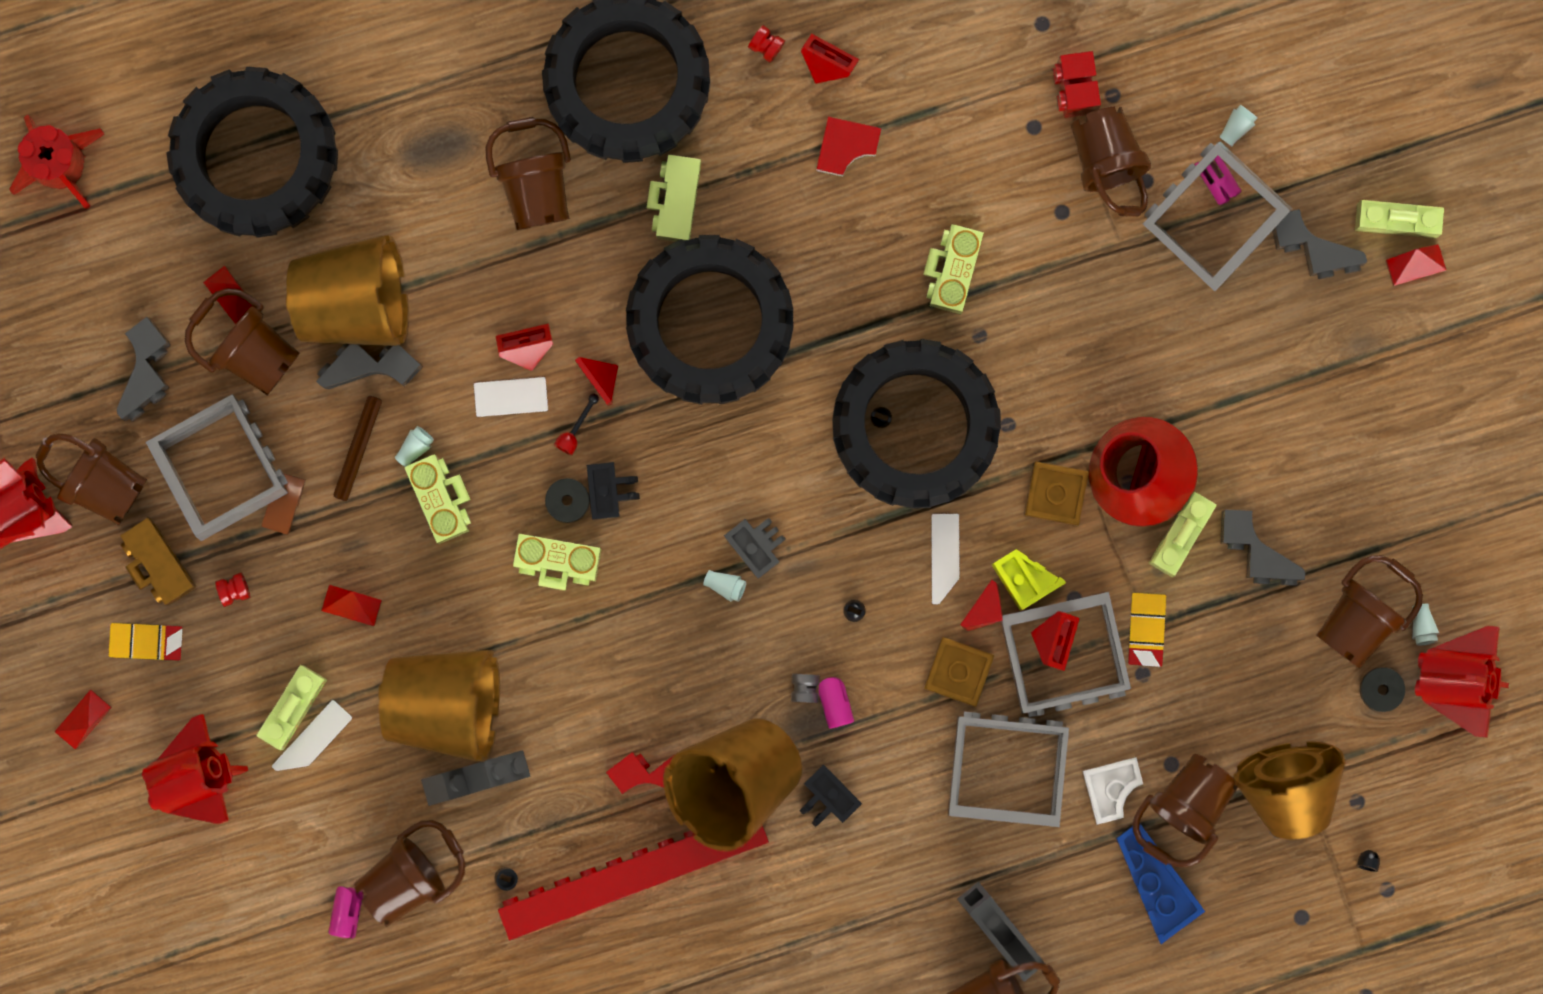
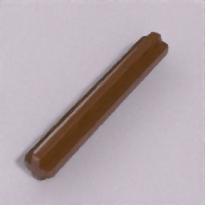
(357, 448)

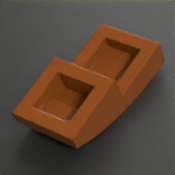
(281, 512)

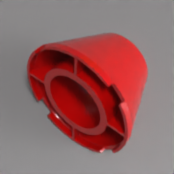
(1169, 487)

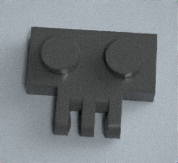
(755, 545)

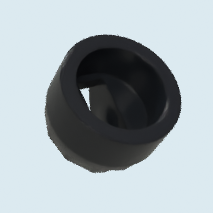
(880, 423)
(852, 616)
(1369, 861)
(501, 883)

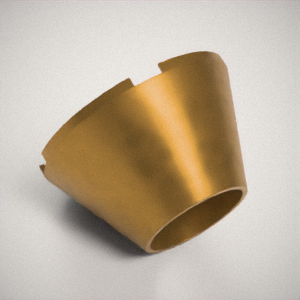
(1292, 787)

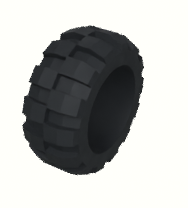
(208, 107)
(634, 140)
(697, 256)
(930, 360)

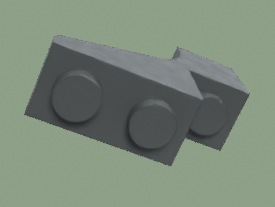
(1321, 255)
(356, 364)
(145, 382)
(1262, 561)
(475, 778)
(999, 929)

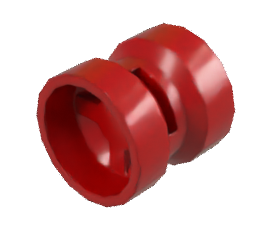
(766, 43)
(234, 589)

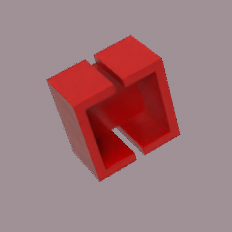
(1078, 92)

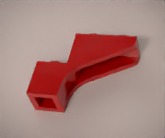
(633, 772)

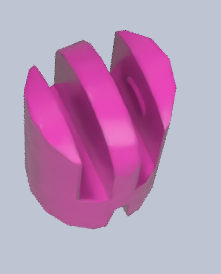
(1221, 184)
(835, 702)
(345, 912)

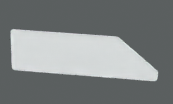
(944, 554)
(314, 738)

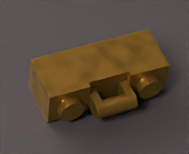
(165, 570)

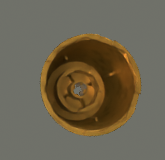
(349, 295)
(441, 702)
(732, 782)

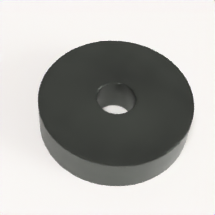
(564, 488)
(1371, 696)

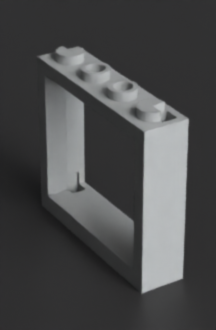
(1252, 243)
(194, 424)
(1088, 696)
(1025, 725)

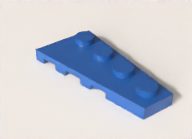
(1160, 887)

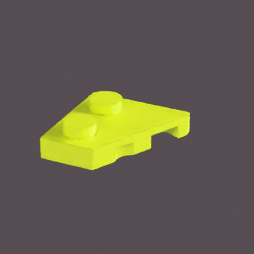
(1025, 579)

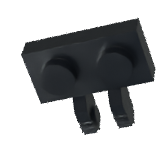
(603, 490)
(832, 794)

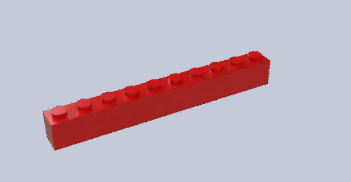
(613, 883)

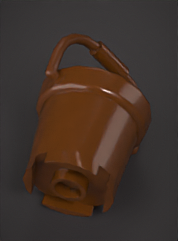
(1110, 157)
(534, 183)
(250, 348)
(96, 481)
(1363, 620)
(1190, 805)
(407, 877)
(1001, 979)

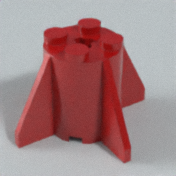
(66, 163)
(24, 507)
(1463, 679)
(191, 776)

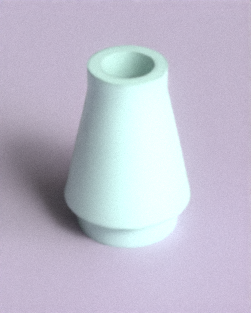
(1239, 124)
(415, 445)
(726, 585)
(1424, 627)

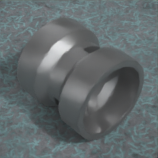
(805, 688)

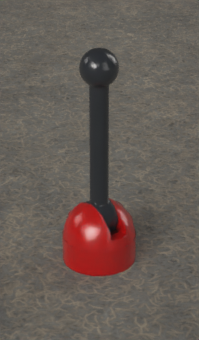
(567, 441)

